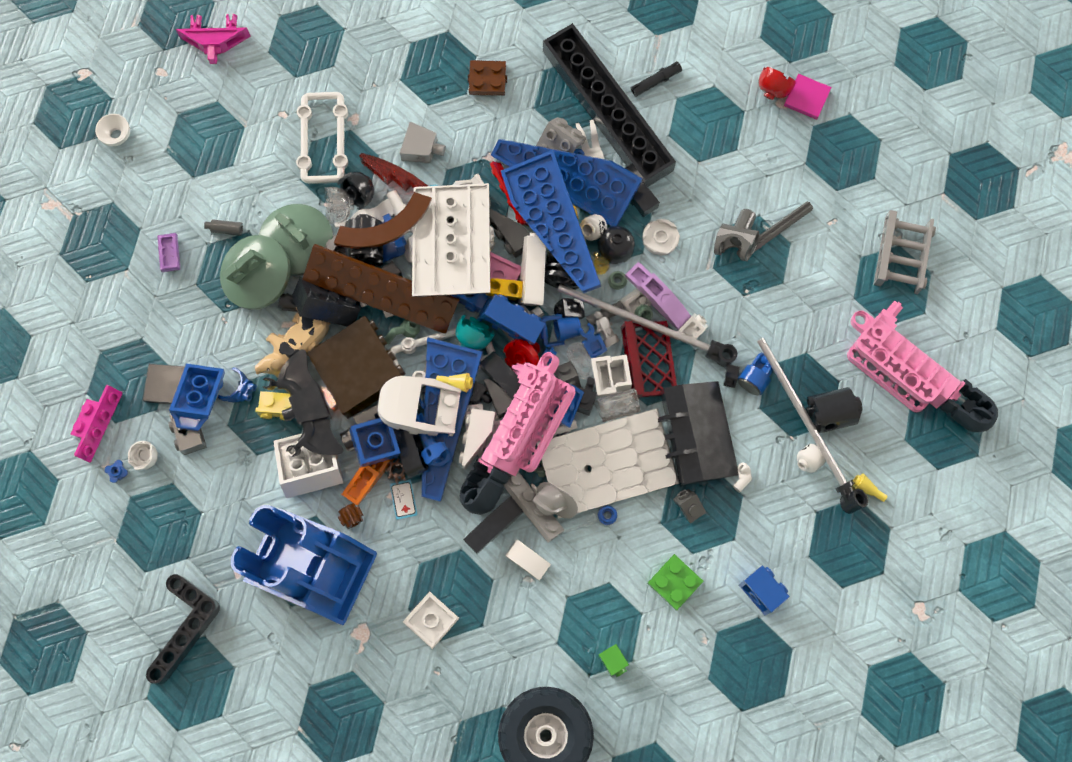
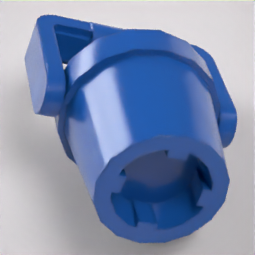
(563, 328)

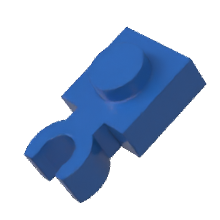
(593, 342)

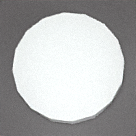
(660, 237)

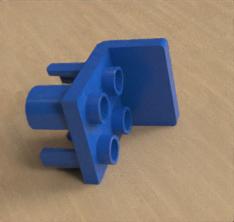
(305, 563)

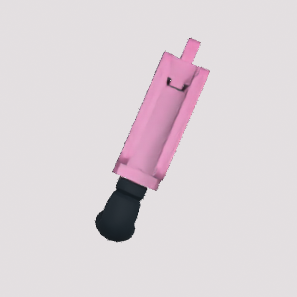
(916, 372)
(518, 434)

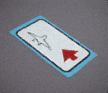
(403, 499)

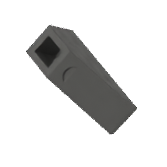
(509, 231)

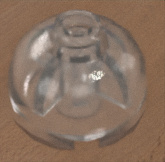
(337, 205)

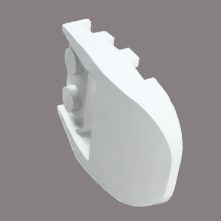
(400, 402)

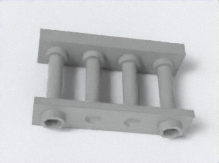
(886, 256)

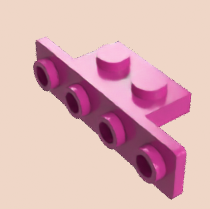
(93, 422)

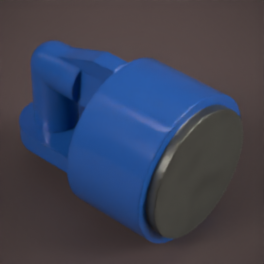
(756, 376)

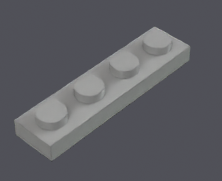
(524, 496)

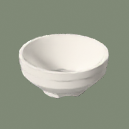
(110, 123)

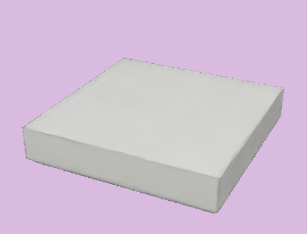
(431, 620)

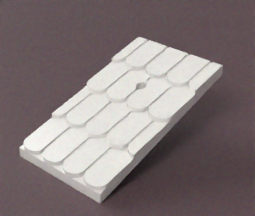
(455, 254)
(624, 460)

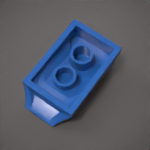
(196, 395)

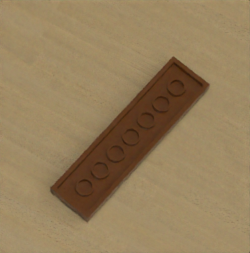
(377, 288)

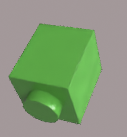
(614, 661)

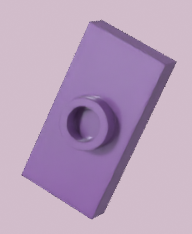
(168, 252)

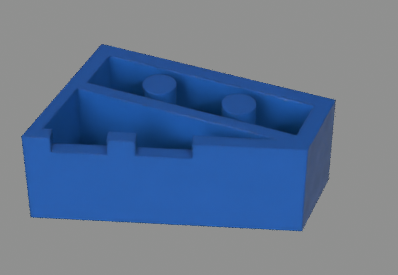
(511, 319)

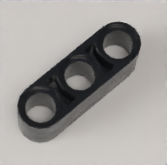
(410, 452)

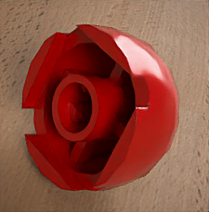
(775, 84)

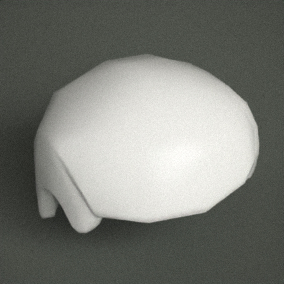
(142, 455)

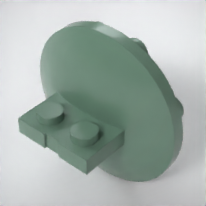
(297, 230)
(255, 272)

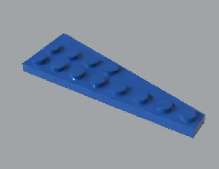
(446, 360)

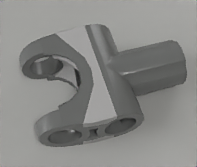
(738, 236)

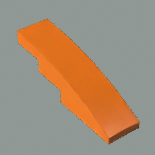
(364, 481)

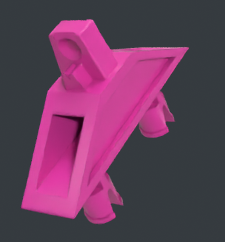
(214, 40)

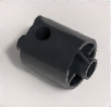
(368, 255)
(834, 409)

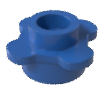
(110, 470)

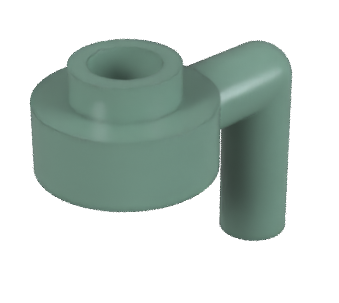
(407, 328)

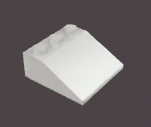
(306, 471)

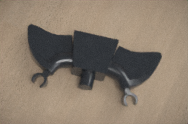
(306, 406)

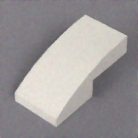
(528, 560)

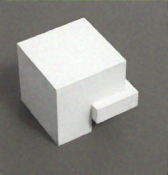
(611, 375)

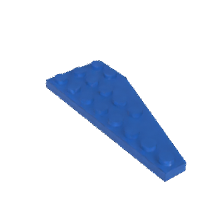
(592, 182)
(545, 204)

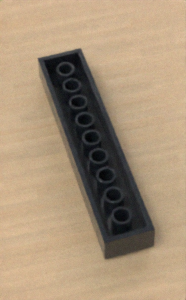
(608, 105)

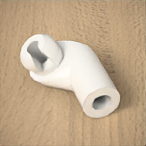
(744, 477)

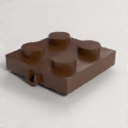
(487, 77)

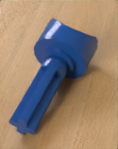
(433, 449)

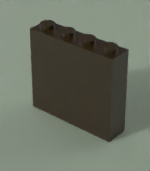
(355, 366)

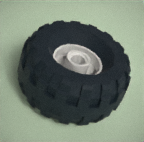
(550, 710)

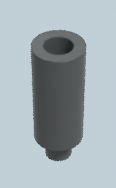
(224, 227)

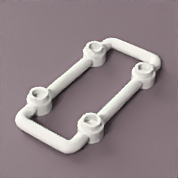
(304, 114)
(409, 346)

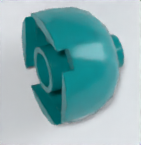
(473, 333)

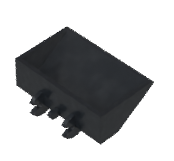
(698, 432)

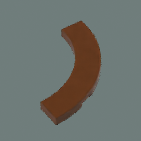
(388, 231)

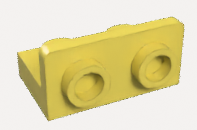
(272, 404)

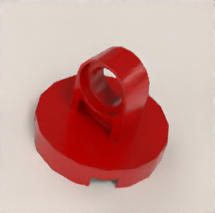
(520, 352)

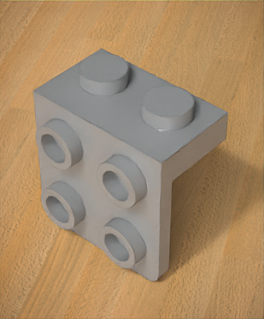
(561, 136)

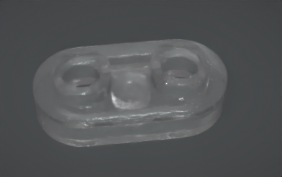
(581, 361)

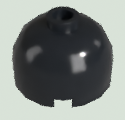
(358, 187)
(616, 244)

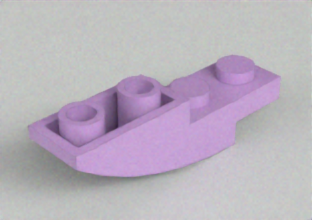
(659, 294)

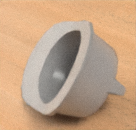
(552, 501)

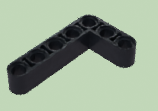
(186, 628)

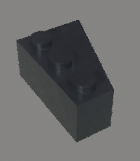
(324, 304)

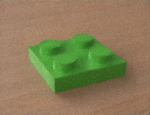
(675, 582)

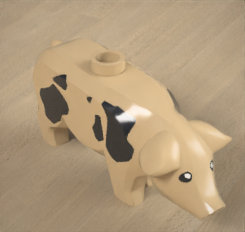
(303, 335)

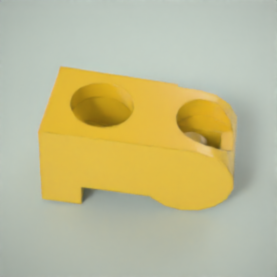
(509, 288)

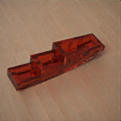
(390, 172)

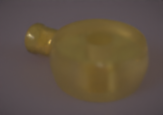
(600, 261)

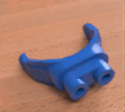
(244, 390)

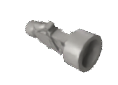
(603, 326)

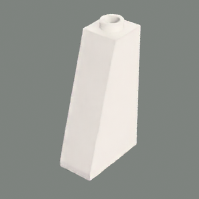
(532, 271)

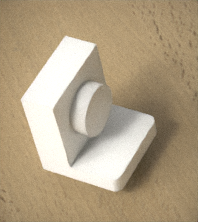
(694, 326)

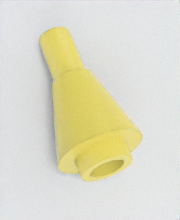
(460, 381)
(864, 483)

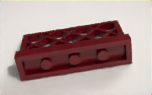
(630, 347)

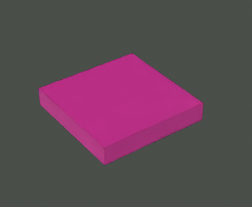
(807, 96)

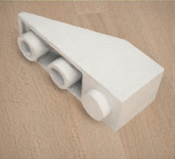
(479, 432)

